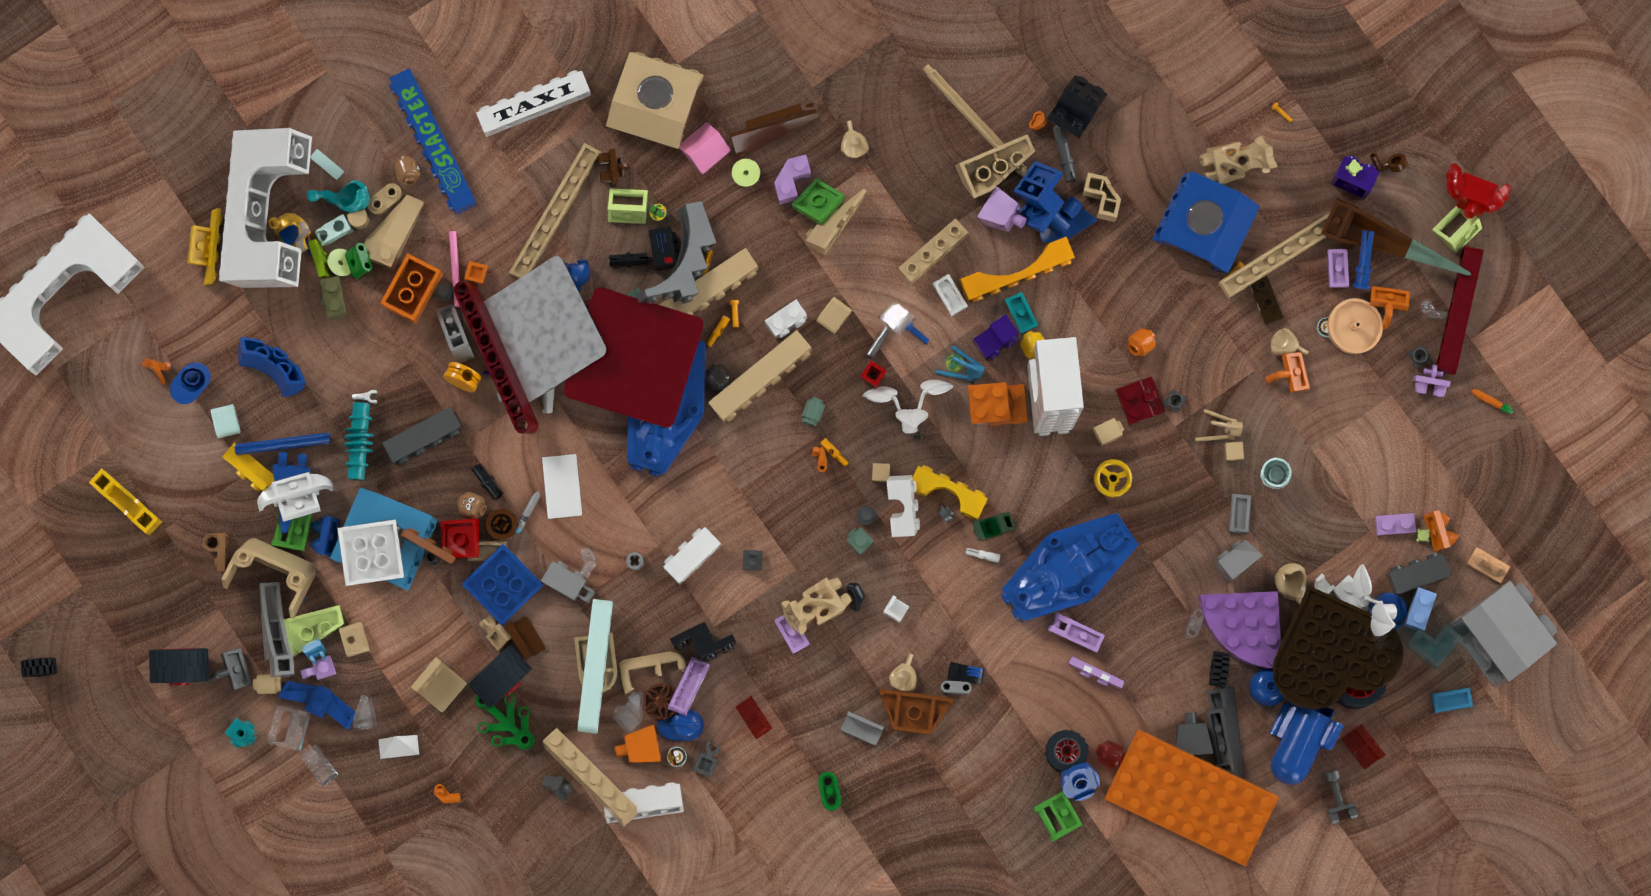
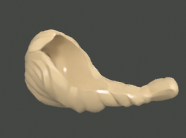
(1291, 582)

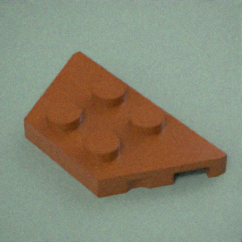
(914, 711)

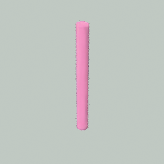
(454, 262)

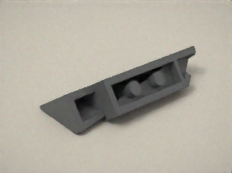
(1225, 730)

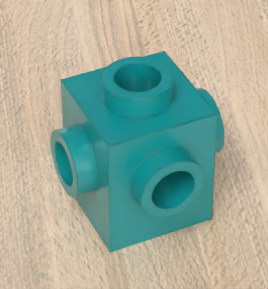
(235, 730)

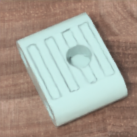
(225, 421)

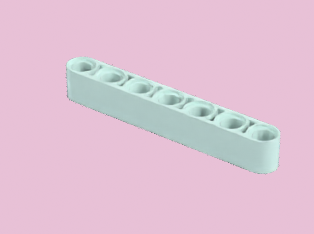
(595, 666)

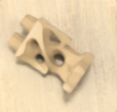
(1257, 156)
(826, 599)

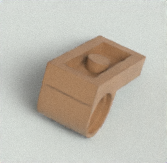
(221, 550)

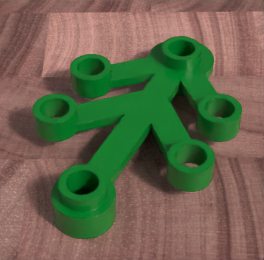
(508, 724)

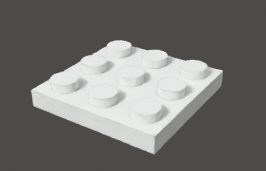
(370, 552)

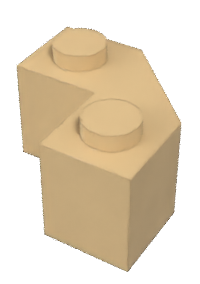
(1100, 188)

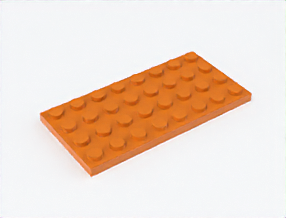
(1191, 797)

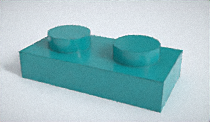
(1021, 313)

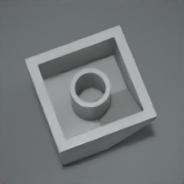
(1238, 560)

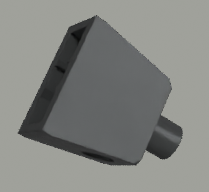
(1193, 736)

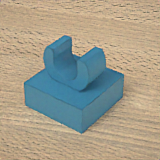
(315, 650)

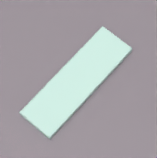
(326, 164)

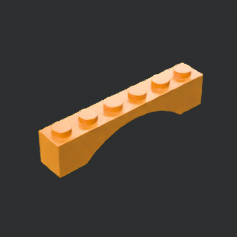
(1054, 254)

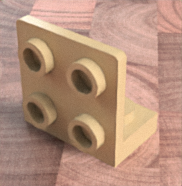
(439, 685)

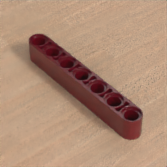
(1459, 310)

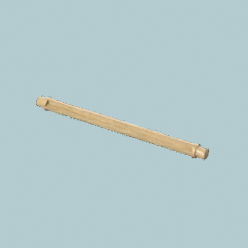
(967, 112)

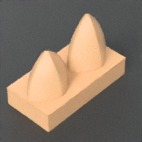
(1488, 565)

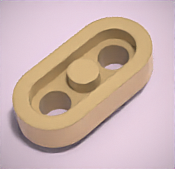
(385, 199)

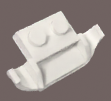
(295, 495)
(1343, 591)

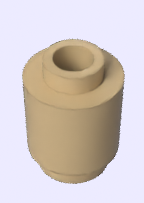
(266, 685)

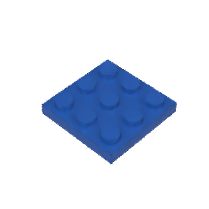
(502, 584)

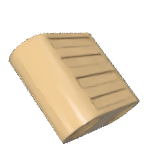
(834, 315)
(354, 639)

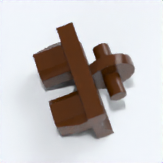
(611, 176)

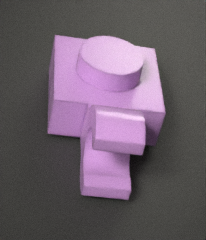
(322, 669)

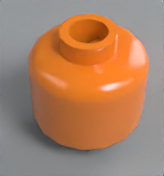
(1141, 342)

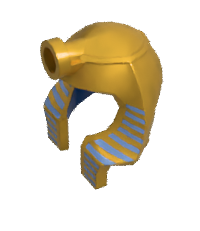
(292, 229)

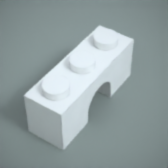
(903, 489)

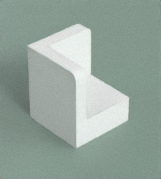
(895, 609)

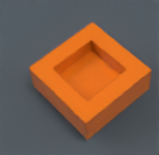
(476, 272)

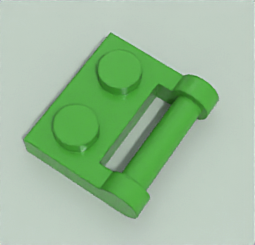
(296, 536)
(1062, 811)

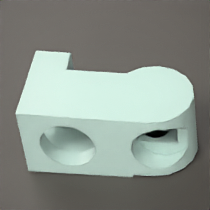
(334, 230)

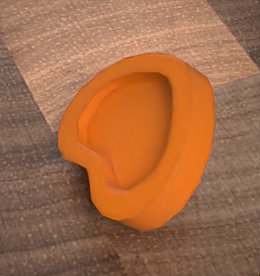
(1039, 120)

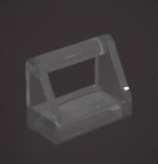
(365, 714)
(296, 728)

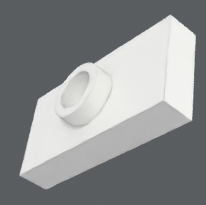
(950, 295)

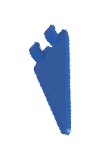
(284, 471)

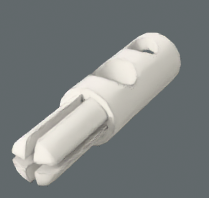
(983, 555)

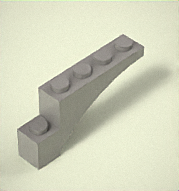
(274, 633)

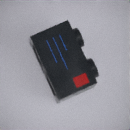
(662, 248)

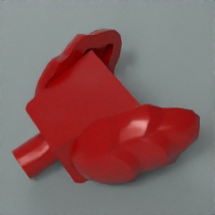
(1473, 193)

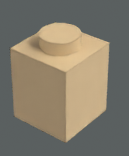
(1108, 431)

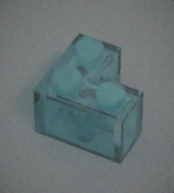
(1433, 650)

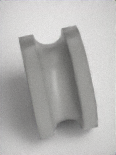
(641, 561)

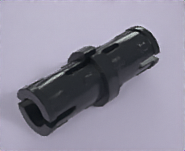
(628, 259)
(487, 481)

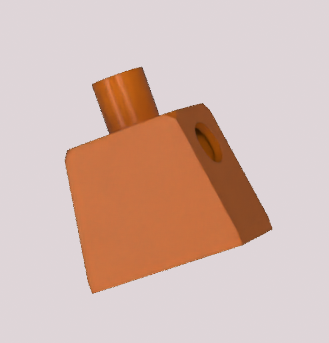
(640, 746)

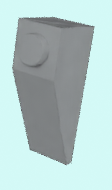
(454, 334)

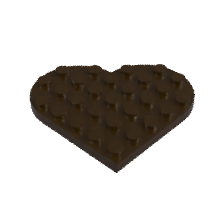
(1332, 650)

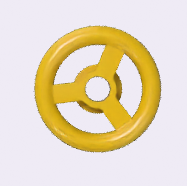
(1110, 492)

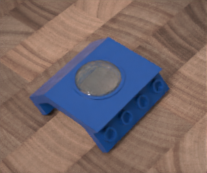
(1207, 220)

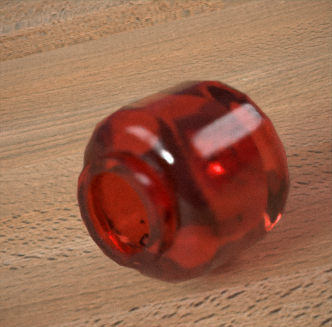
(1110, 754)

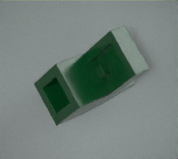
(994, 526)

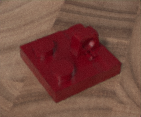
(1140, 400)

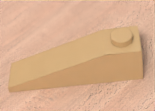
(824, 235)

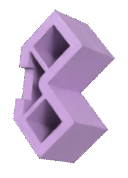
(793, 170)

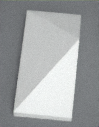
(398, 746)

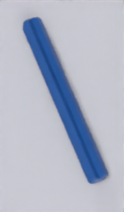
(282, 443)

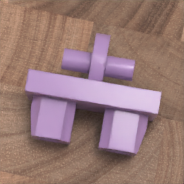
(1422, 382)

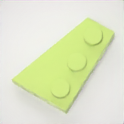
(311, 626)

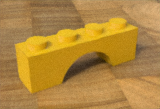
(125, 501)
(970, 502)

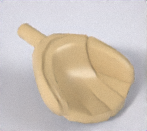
(854, 143)
(1285, 343)
(904, 676)

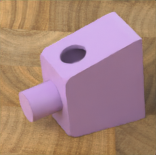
(1001, 212)

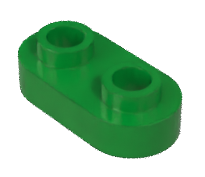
(829, 791)

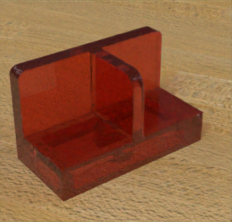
(754, 718)
(1363, 746)

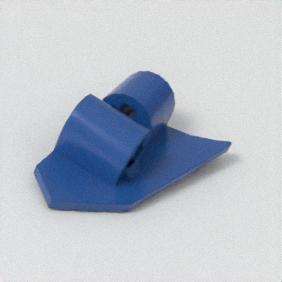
(1067, 221)

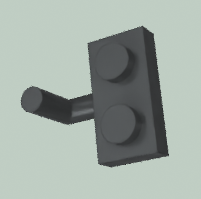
(235, 670)

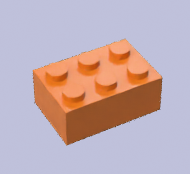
(411, 288)

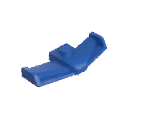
(319, 701)

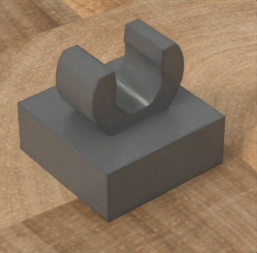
(752, 560)

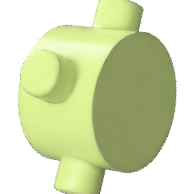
(1354, 167)
(1423, 535)

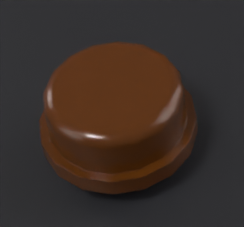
(501, 524)

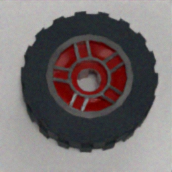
(1070, 740)

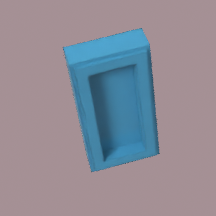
(1452, 700)

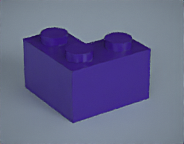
(998, 336)

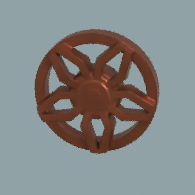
(660, 701)

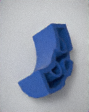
(272, 362)

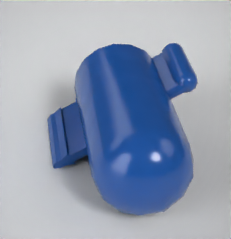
(1302, 737)

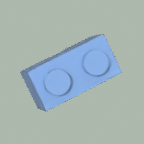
(1419, 609)

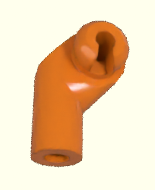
(822, 459)
(444, 796)

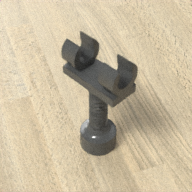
(1333, 777)

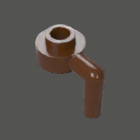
(1395, 163)

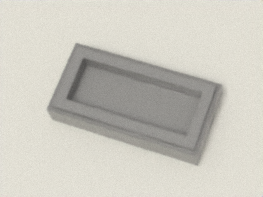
(1239, 513)

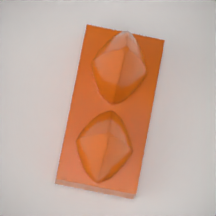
(1439, 536)

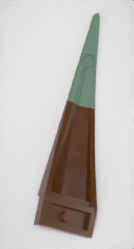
(1348, 221)

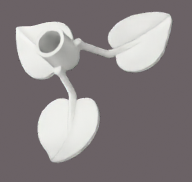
(909, 418)
(1381, 613)

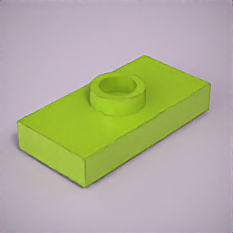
(320, 259)

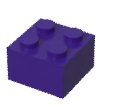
(1357, 185)

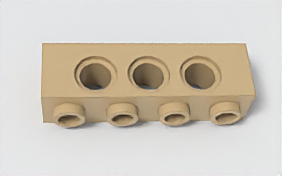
(932, 252)

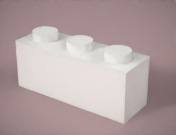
(691, 555)

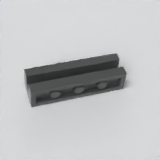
(422, 436)

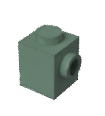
(859, 541)

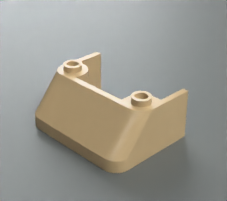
(299, 571)

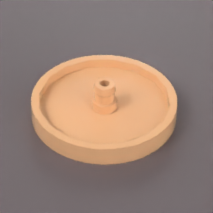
(1354, 326)

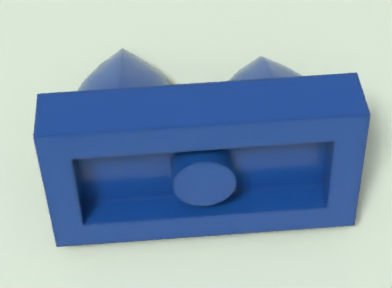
(328, 529)

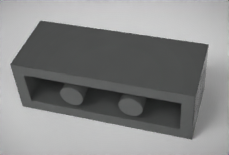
(1418, 573)

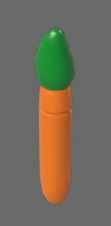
(1492, 401)

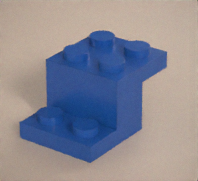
(1038, 195)

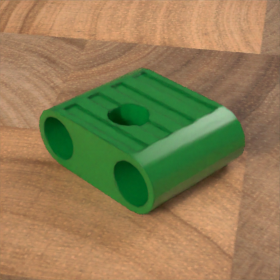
(358, 260)

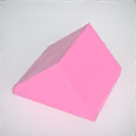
(705, 147)

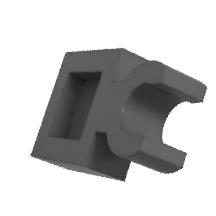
(706, 763)

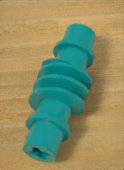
(358, 441)

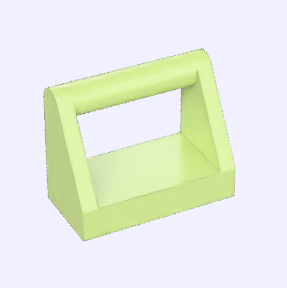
(627, 213)
(1462, 235)

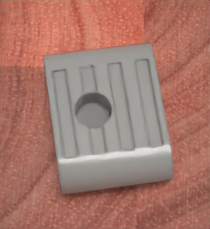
(956, 687)

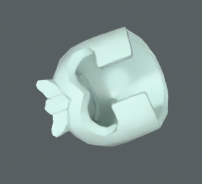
(1276, 473)

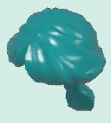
(349, 199)

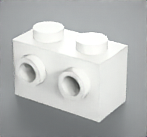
(786, 319)

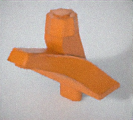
(156, 367)

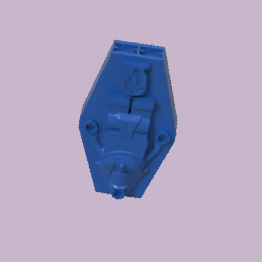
(657, 447)
(1069, 567)

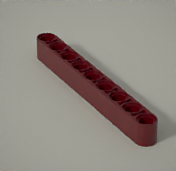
(488, 353)

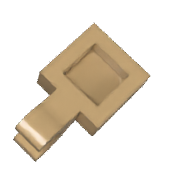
(496, 633)

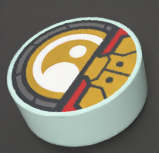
(1322, 327)
(676, 756)

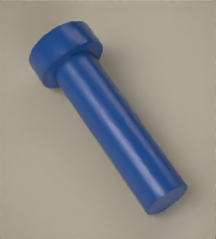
(918, 334)

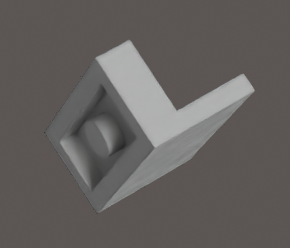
(862, 728)

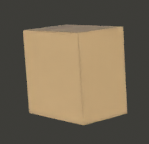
(1234, 451)
(880, 472)

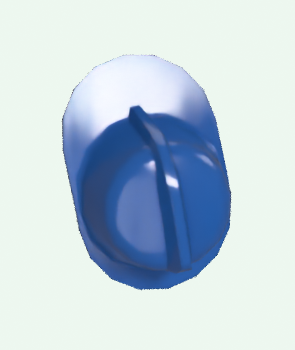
(190, 383)
(681, 727)

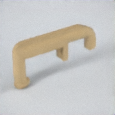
(648, 661)

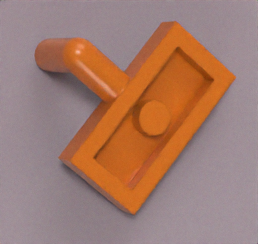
(1390, 300)
(1294, 372)

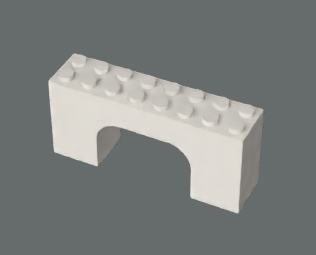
(255, 164)
(82, 249)
(1055, 386)

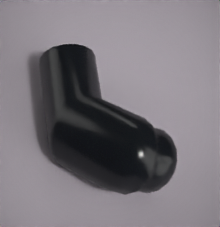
(858, 595)

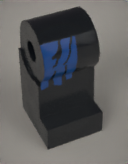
(965, 673)

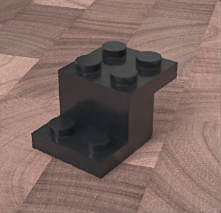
(1077, 106)
(703, 642)

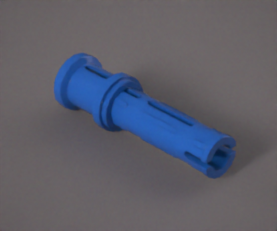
(1363, 269)

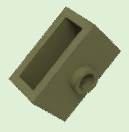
(333, 298)

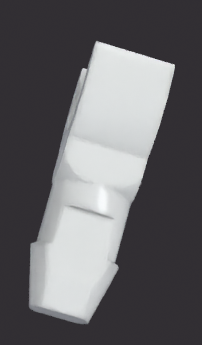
(365, 396)

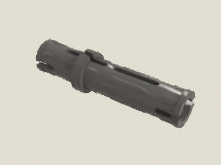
(1066, 161)

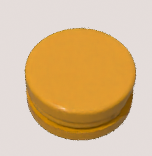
(462, 377)

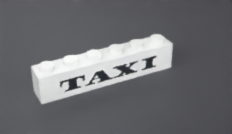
(533, 103)

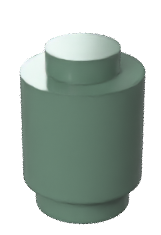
(813, 411)

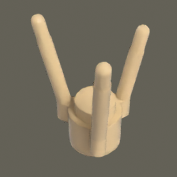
(1232, 427)

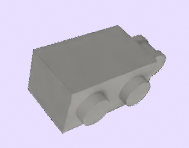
(567, 582)

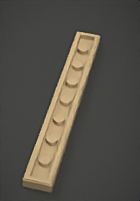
(555, 211)
(1273, 258)

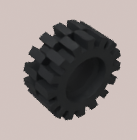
(38, 667)
(1219, 669)

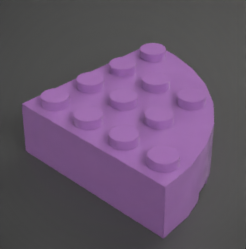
(1244, 625)

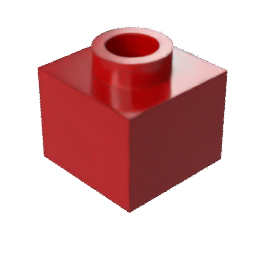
(873, 368)

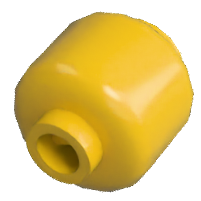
(1028, 343)

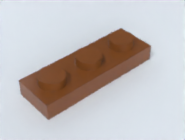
(428, 545)

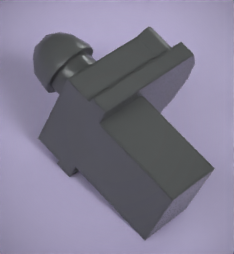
(558, 785)

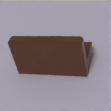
(526, 638)

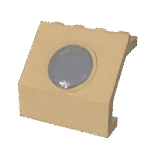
(653, 99)

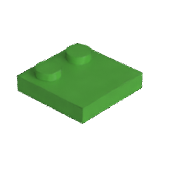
(818, 201)

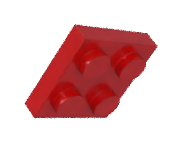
(461, 537)

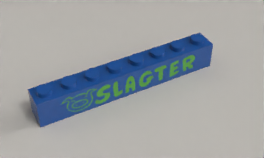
(433, 141)

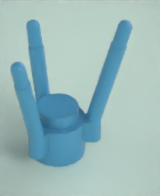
(974, 369)

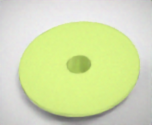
(745, 172)
(337, 262)

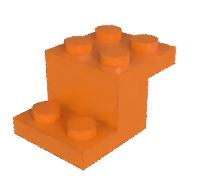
(997, 404)

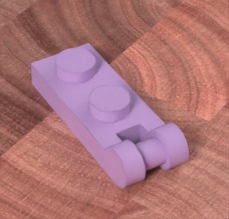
(1077, 633)

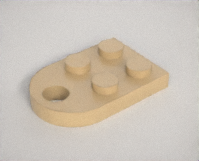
(611, 666)

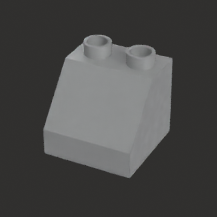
(1505, 633)

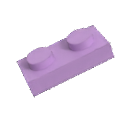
(1338, 268)
(1395, 524)
(792, 638)

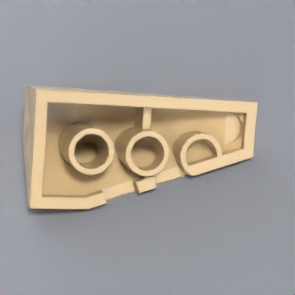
(990, 168)
(391, 235)

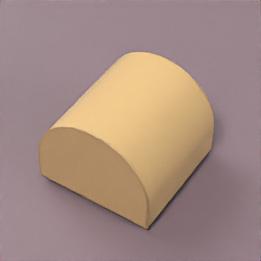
(358, 220)

